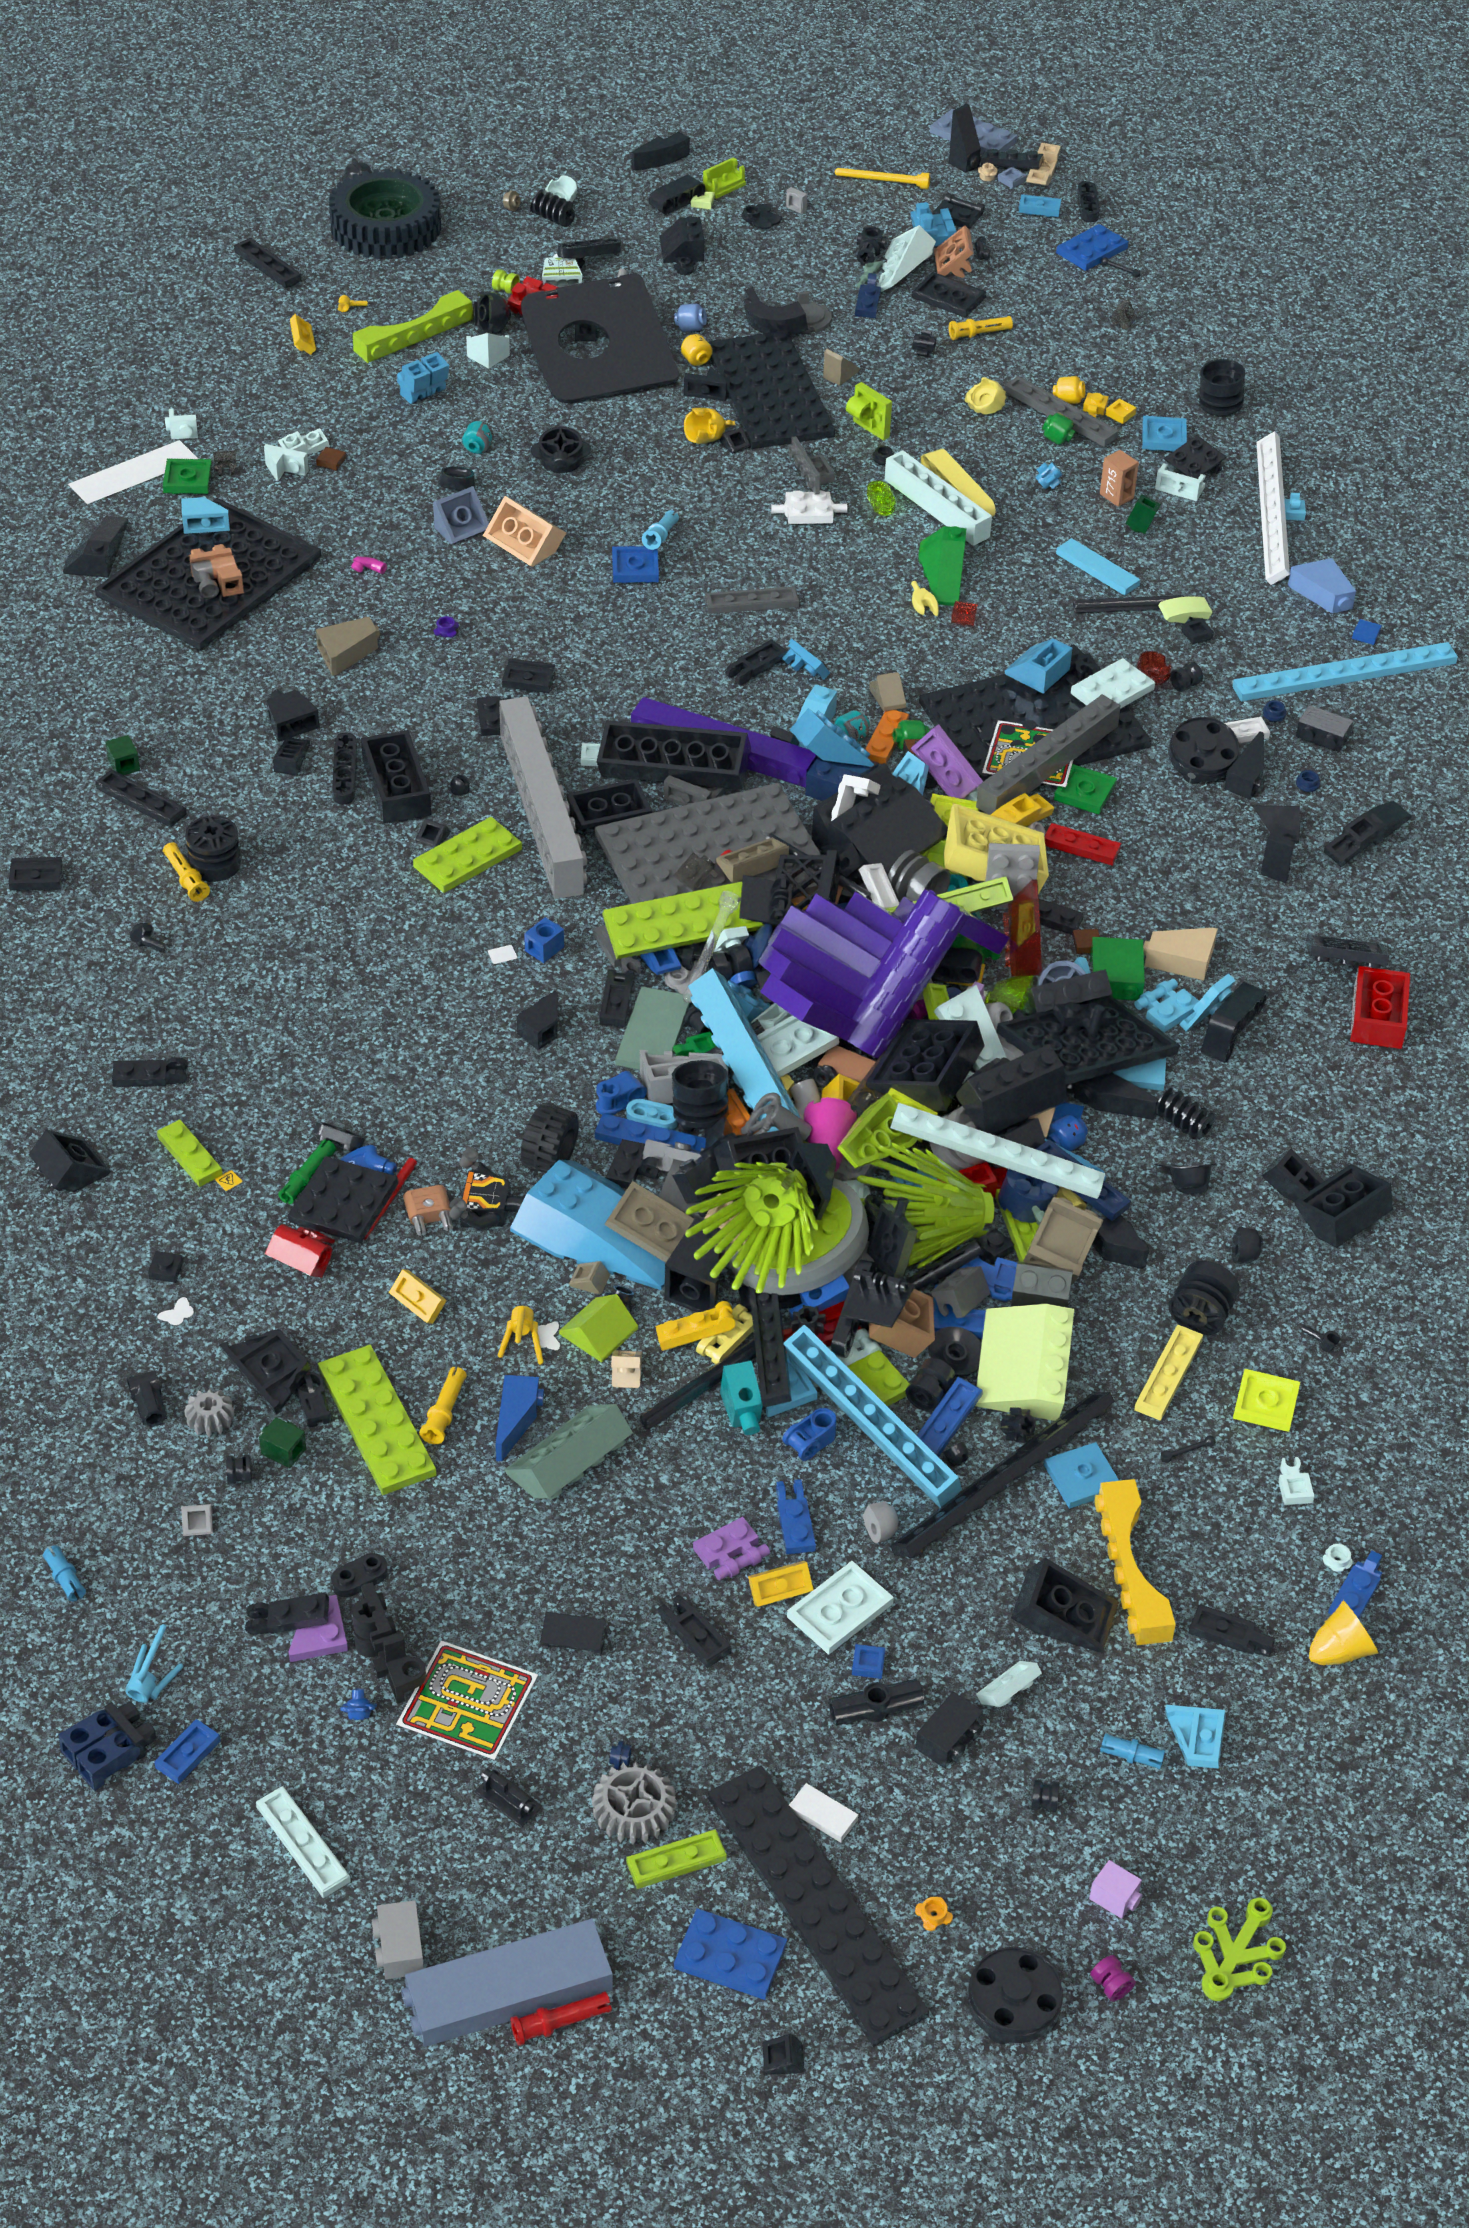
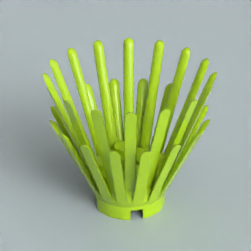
(769, 1203)
(954, 1207)

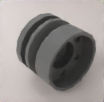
(915, 873)

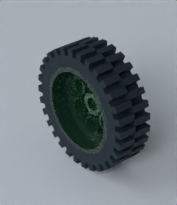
(385, 213)

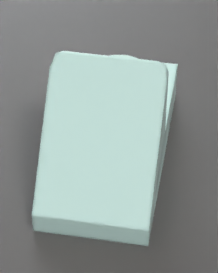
(285, 460)

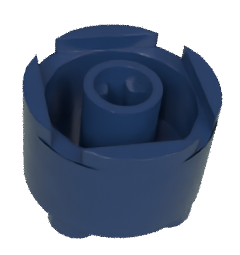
(1022, 1192)

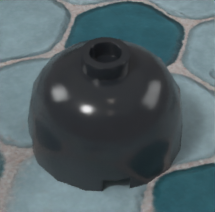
(490, 312)

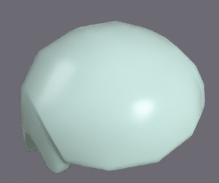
(564, 187)

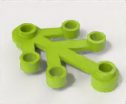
(1236, 1952)

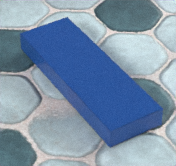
(949, 1415)

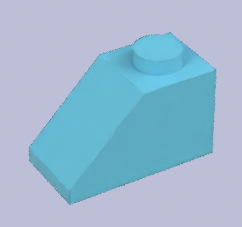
(203, 515)

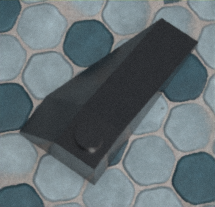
(98, 550)

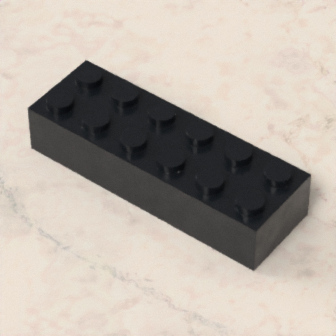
(685, 753)

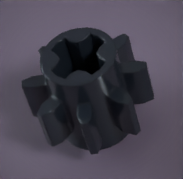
(924, 343)
(810, 1318)
(1018, 1425)

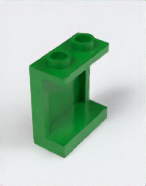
(1123, 964)

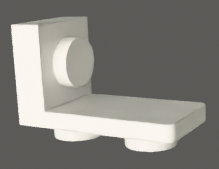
(847, 792)

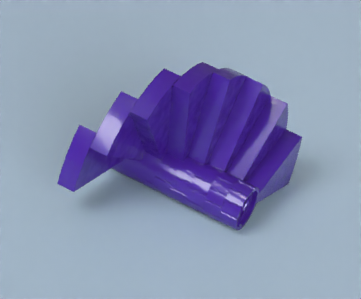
(861, 964)

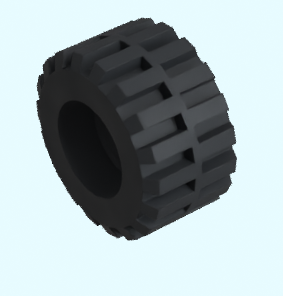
(549, 1137)

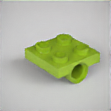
(870, 410)

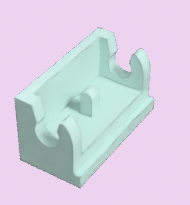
(1179, 484)

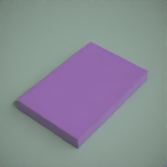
(947, 764)

